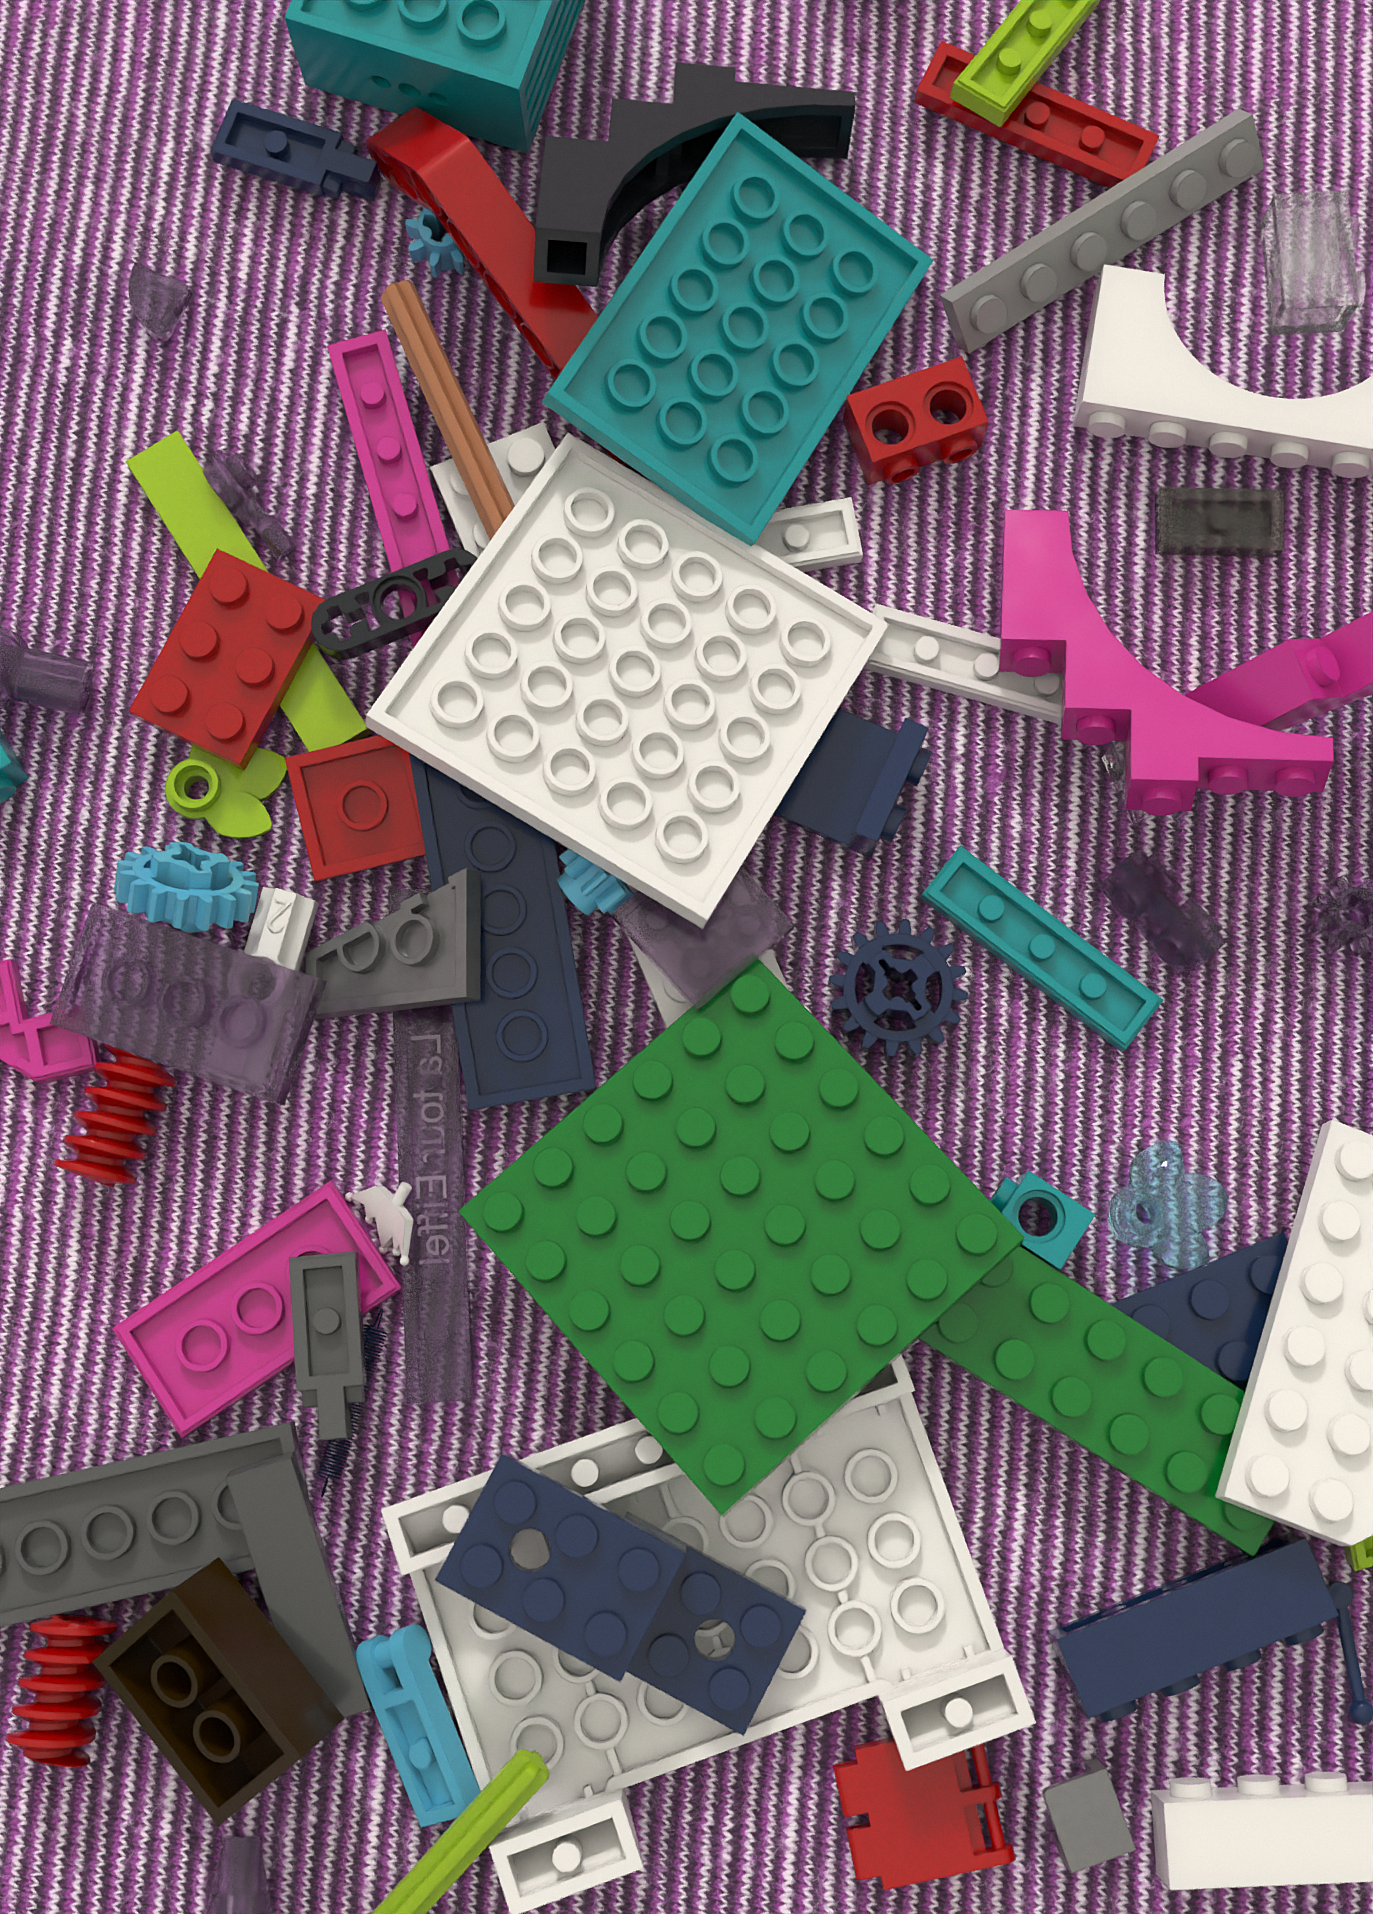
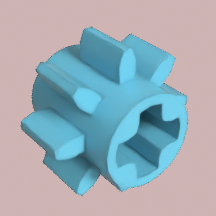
(440, 255)
(590, 885)

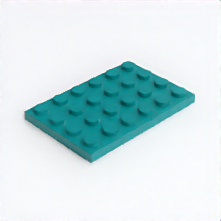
(739, 331)

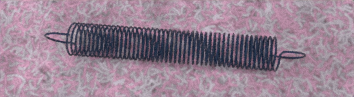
(369, 1327)

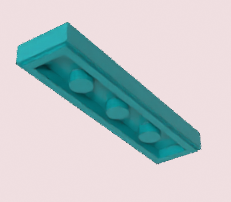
(1041, 949)

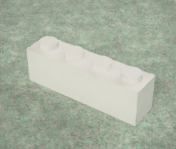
(1263, 1832)

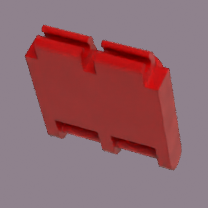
(919, 1818)

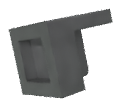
(1087, 1818)

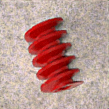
(116, 1118)
(61, 1690)

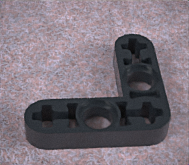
(408, 578)

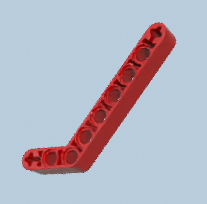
(456, 183)

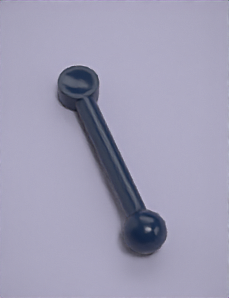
(1360, 1708)

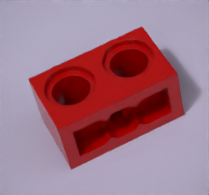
(907, 408)

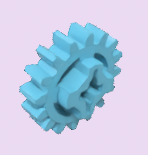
(186, 887)

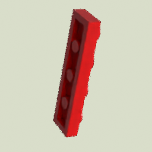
(1046, 124)

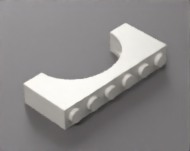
(1151, 387)

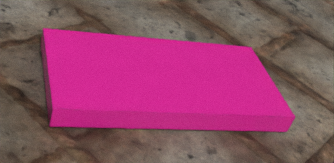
(233, 1318)

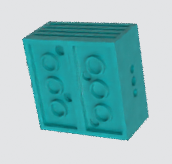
(462, 61)

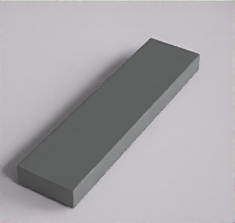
(298, 1576)

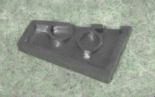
(407, 959)

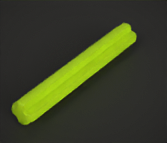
(468, 1835)

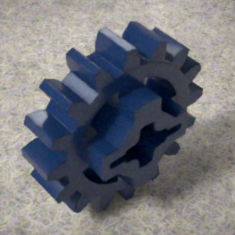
(918, 972)

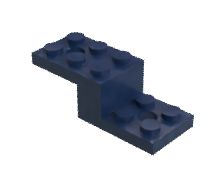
(620, 1594)

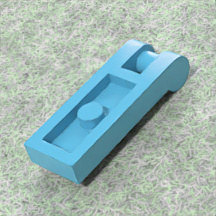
(417, 1724)

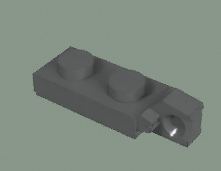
(328, 1338)

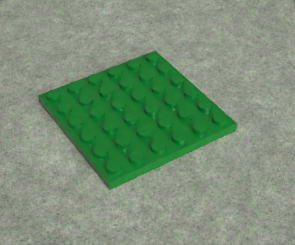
(740, 1232)

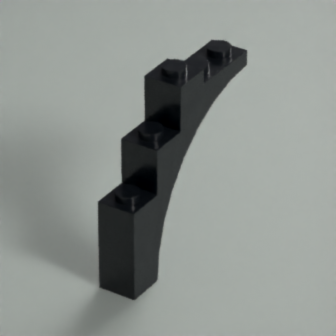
(654, 146)

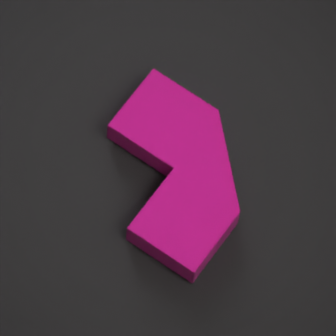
(34, 1044)

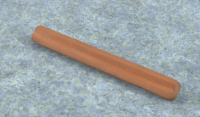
(448, 404)

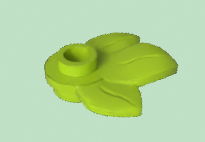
(233, 795)

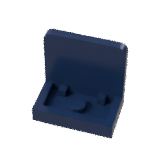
(855, 781)

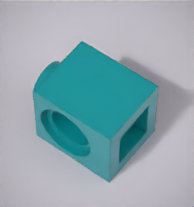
(1067, 1217)

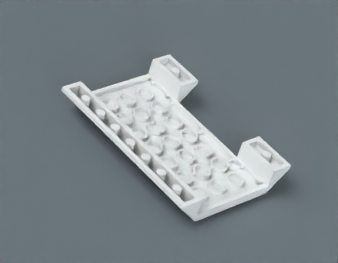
(841, 1527)

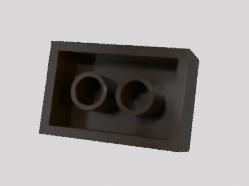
(218, 1690)

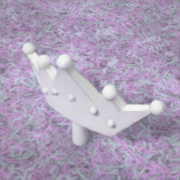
(391, 1217)

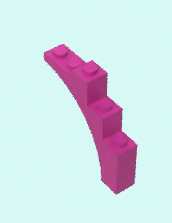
(1296, 679)
(1111, 697)

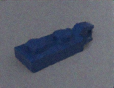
(293, 153)

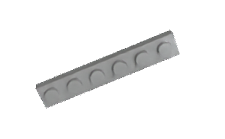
(1103, 231)

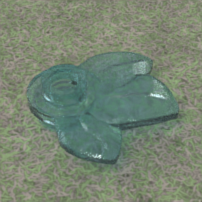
(1176, 1206)

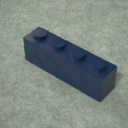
(1193, 1626)

